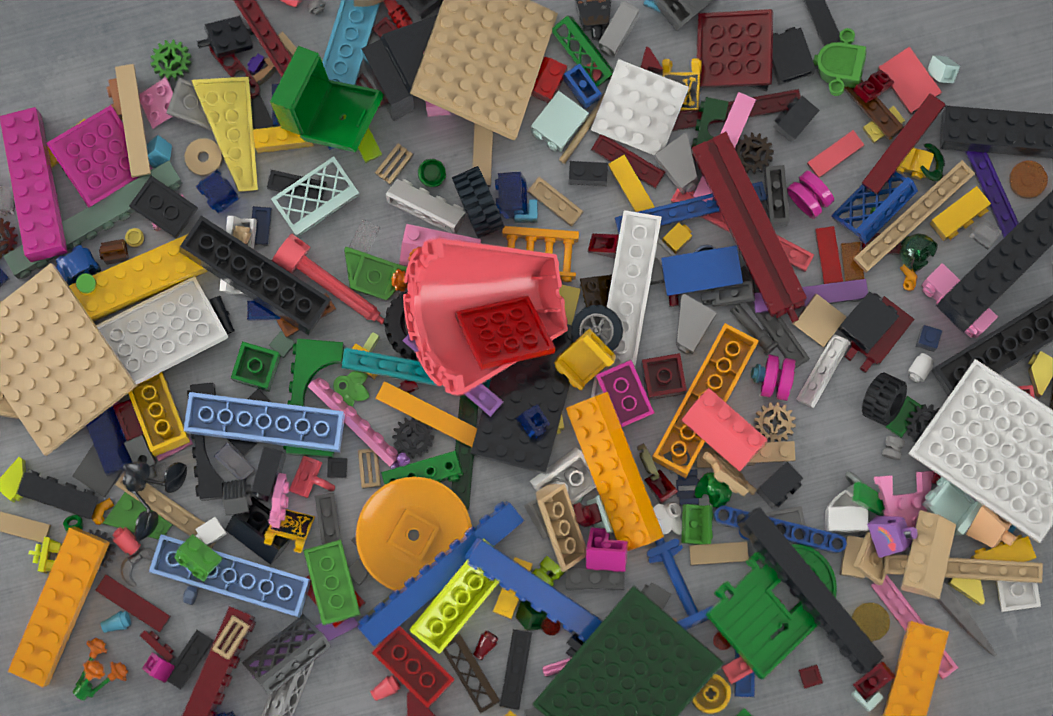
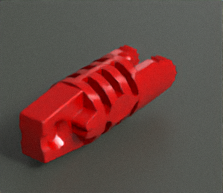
(398, 13)

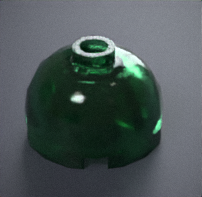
(916, 251)

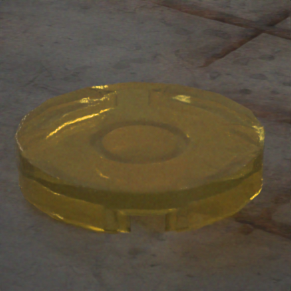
(872, 620)

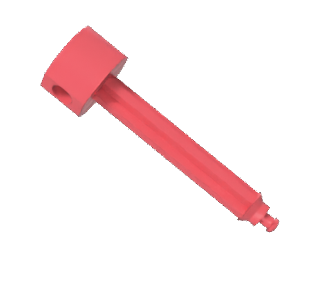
(293, 256)

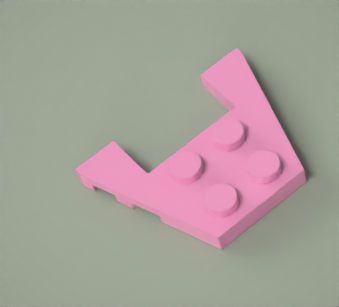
(906, 504)

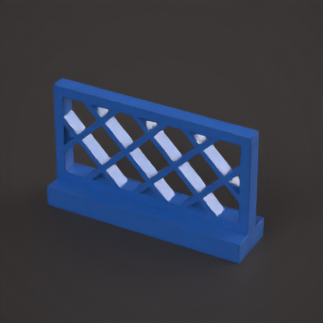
(884, 209)

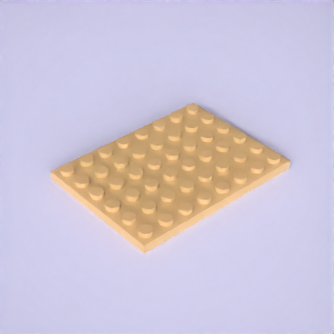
(485, 60)
(55, 361)

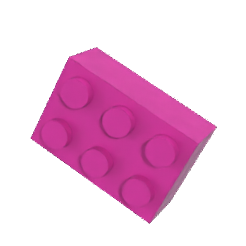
(625, 393)

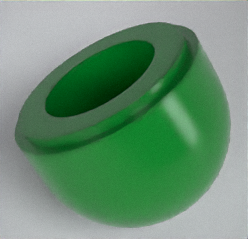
(74, 517)

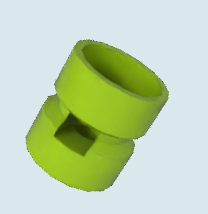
(548, 564)

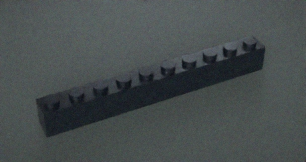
(810, 591)

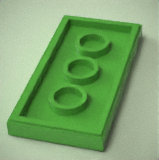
(332, 582)

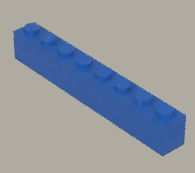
(533, 589)

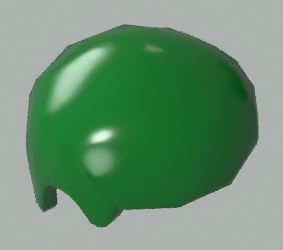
(431, 172)

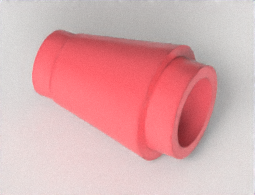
(386, 688)

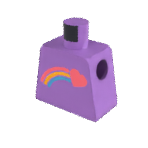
(890, 534)

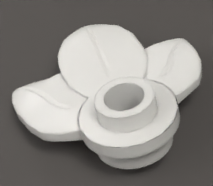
(669, 517)

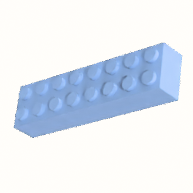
(264, 422)
(237, 579)

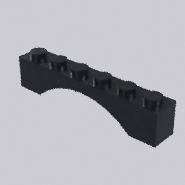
(209, 482)

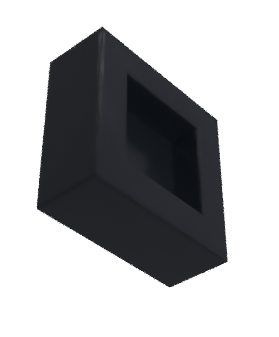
(337, 468)

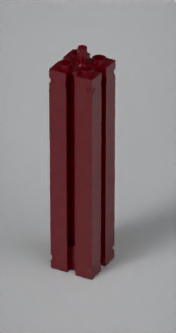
(750, 226)

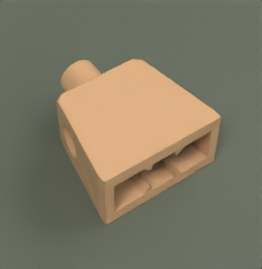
(990, 528)

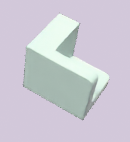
(943, 69)
(870, 702)

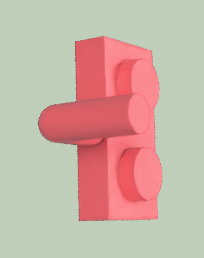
(307, 476)

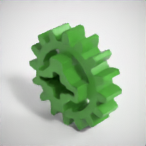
(178, 61)

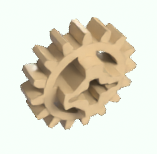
(784, 424)

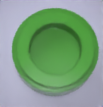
(86, 283)

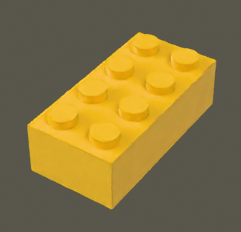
(158, 415)

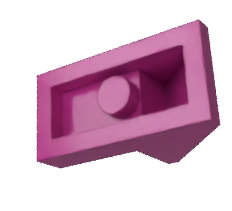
(158, 667)

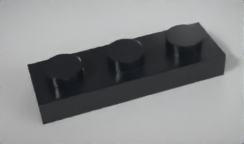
(280, 181)
(189, 658)

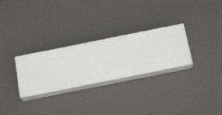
(823, 371)

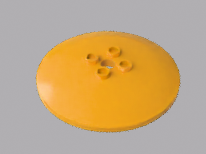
(395, 511)

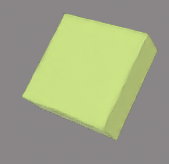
(371, 342)

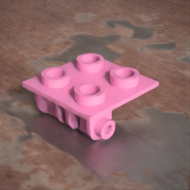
(156, 102)

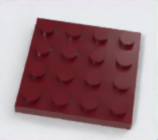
(735, 48)

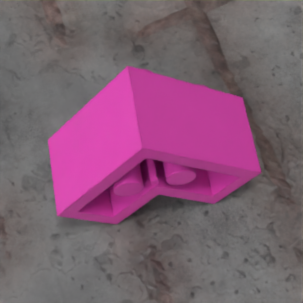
(605, 553)

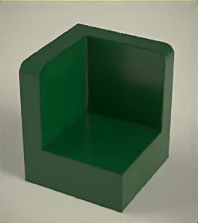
(529, 617)

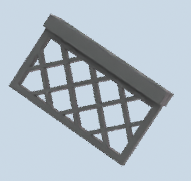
(292, 662)

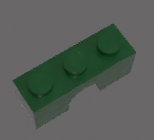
(711, 110)

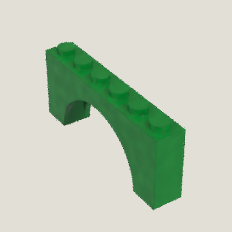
(310, 358)

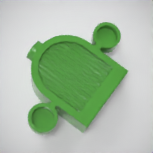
(841, 63)

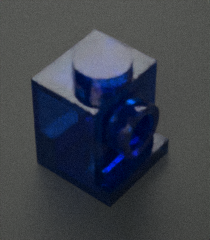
(533, 421)

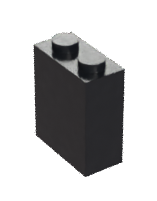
(791, 56)
(868, 321)
(267, 472)

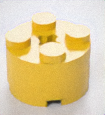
(718, 701)

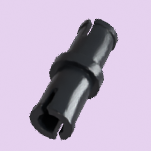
(222, 314)

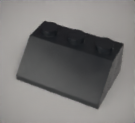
(251, 529)

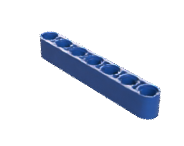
(827, 537)

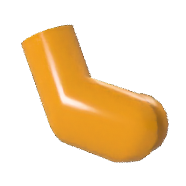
(910, 278)
(99, 510)

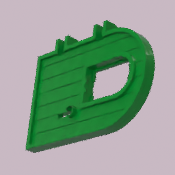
(756, 613)

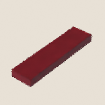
(643, 169)
(133, 603)

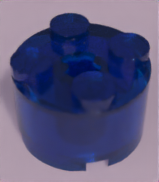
(218, 191)

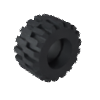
(884, 398)

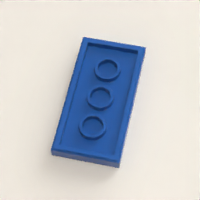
(701, 270)

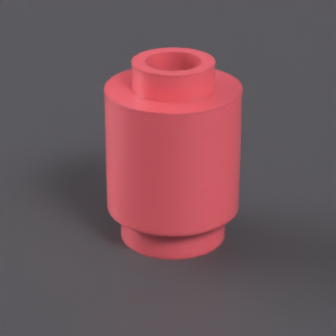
(126, 540)

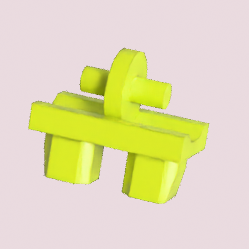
(48, 546)

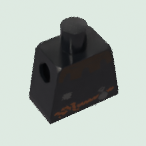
(594, 16)

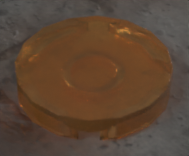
(1028, 179)

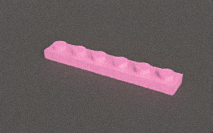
(354, 421)

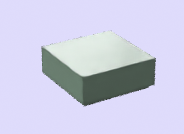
(282, 344)

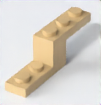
(768, 453)

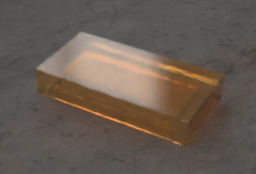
(851, 269)

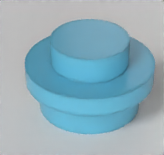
(758, 373)

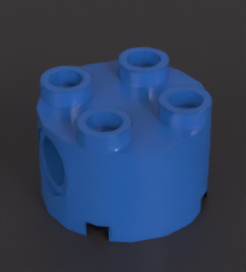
(77, 263)

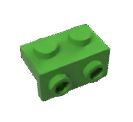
(697, 524)
(197, 557)

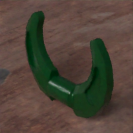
(937, 174)

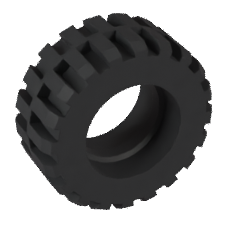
(394, 327)

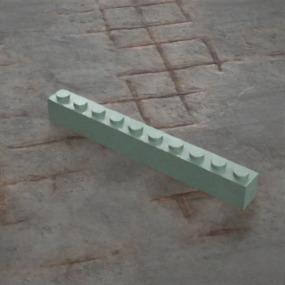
(95, 219)

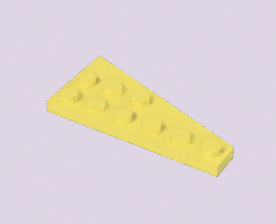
(230, 118)

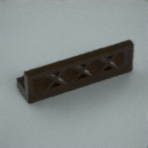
(476, 669)

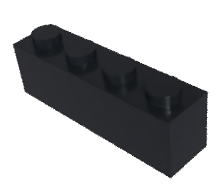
(57, 495)

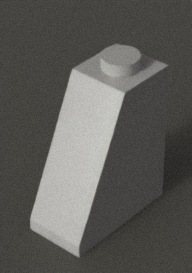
(619, 28)
(678, 164)
(692, 323)

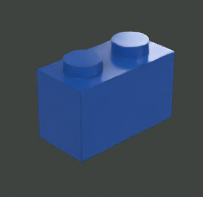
(582, 86)

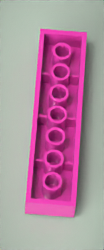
(33, 184)

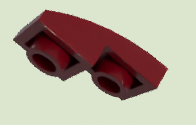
(874, 86)

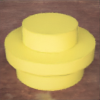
(134, 237)

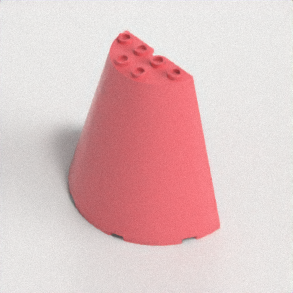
(465, 275)

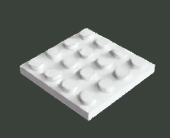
(639, 108)

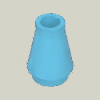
(116, 622)

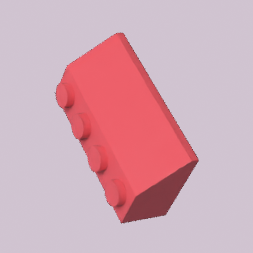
(724, 429)

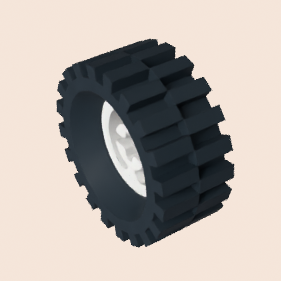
(478, 202)

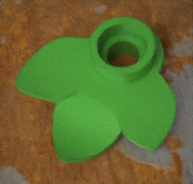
(354, 388)

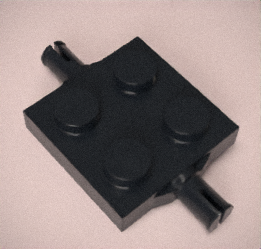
(227, 36)

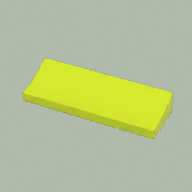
(453, 606)

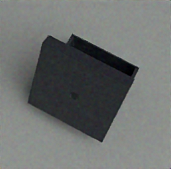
(395, 63)

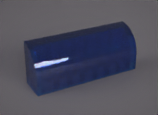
(109, 441)

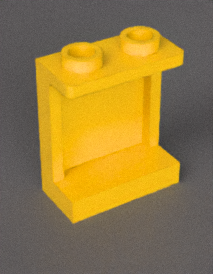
(584, 359)

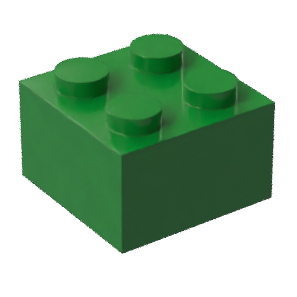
(255, 366)

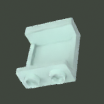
(558, 121)
(953, 505)

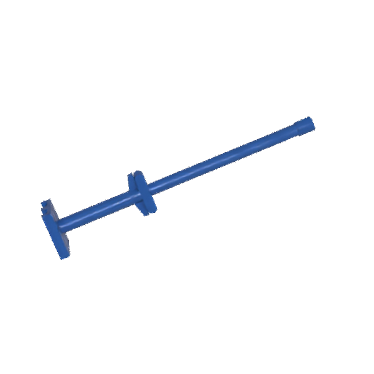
(665, 553)

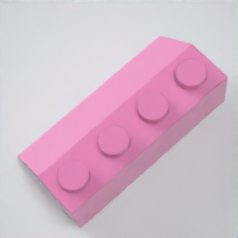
(415, 236)

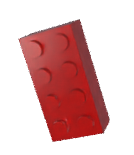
(413, 666)

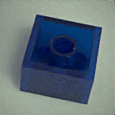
(512, 194)

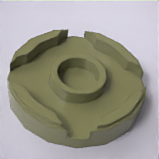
(648, 462)

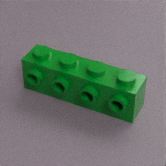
(436, 468)

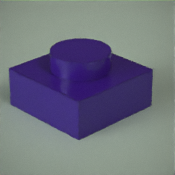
(256, 64)

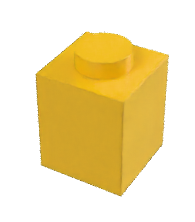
(677, 237)

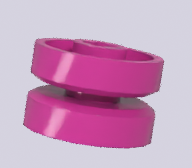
(810, 194)
(779, 378)

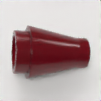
(485, 644)

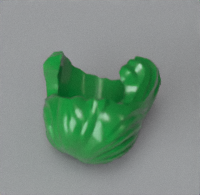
(718, 492)

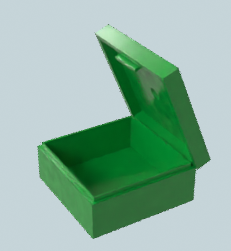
(314, 105)

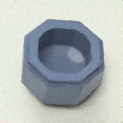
(190, 595)

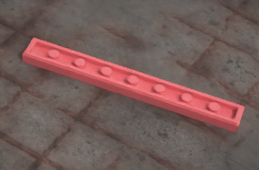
(797, 256)

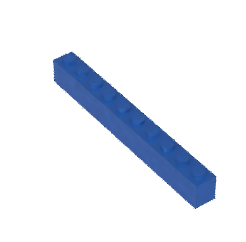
(437, 575)

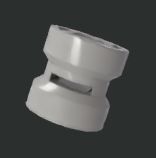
(893, 448)

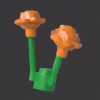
(95, 669)

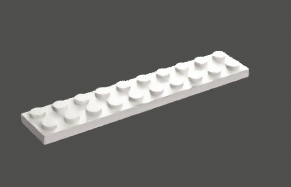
(631, 284)

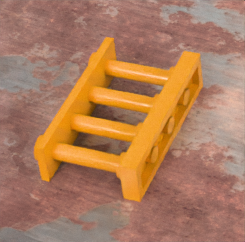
(549, 237)

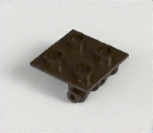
(596, 290)

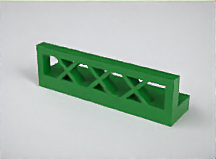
(589, 47)

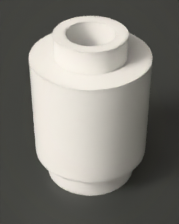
(920, 368)

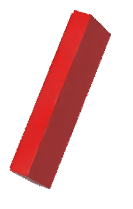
(828, 255)

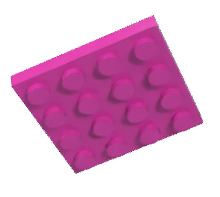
(95, 156)

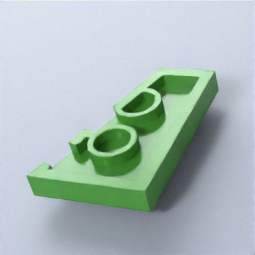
(126, 513)

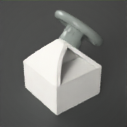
(845, 515)

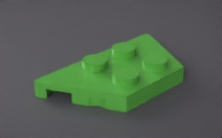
(370, 273)

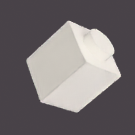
(210, 531)

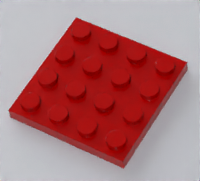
(505, 332)

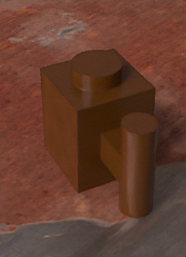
(114, 251)

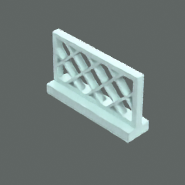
(323, 211)

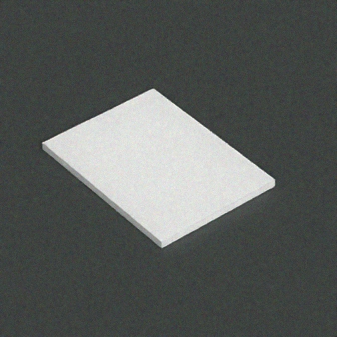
(995, 448)

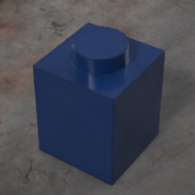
(928, 338)

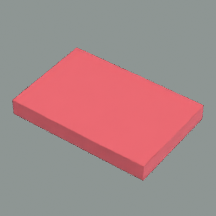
(910, 79)

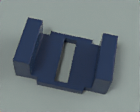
(687, 496)

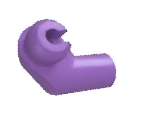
(402, 460)

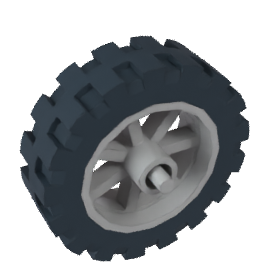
(599, 311)

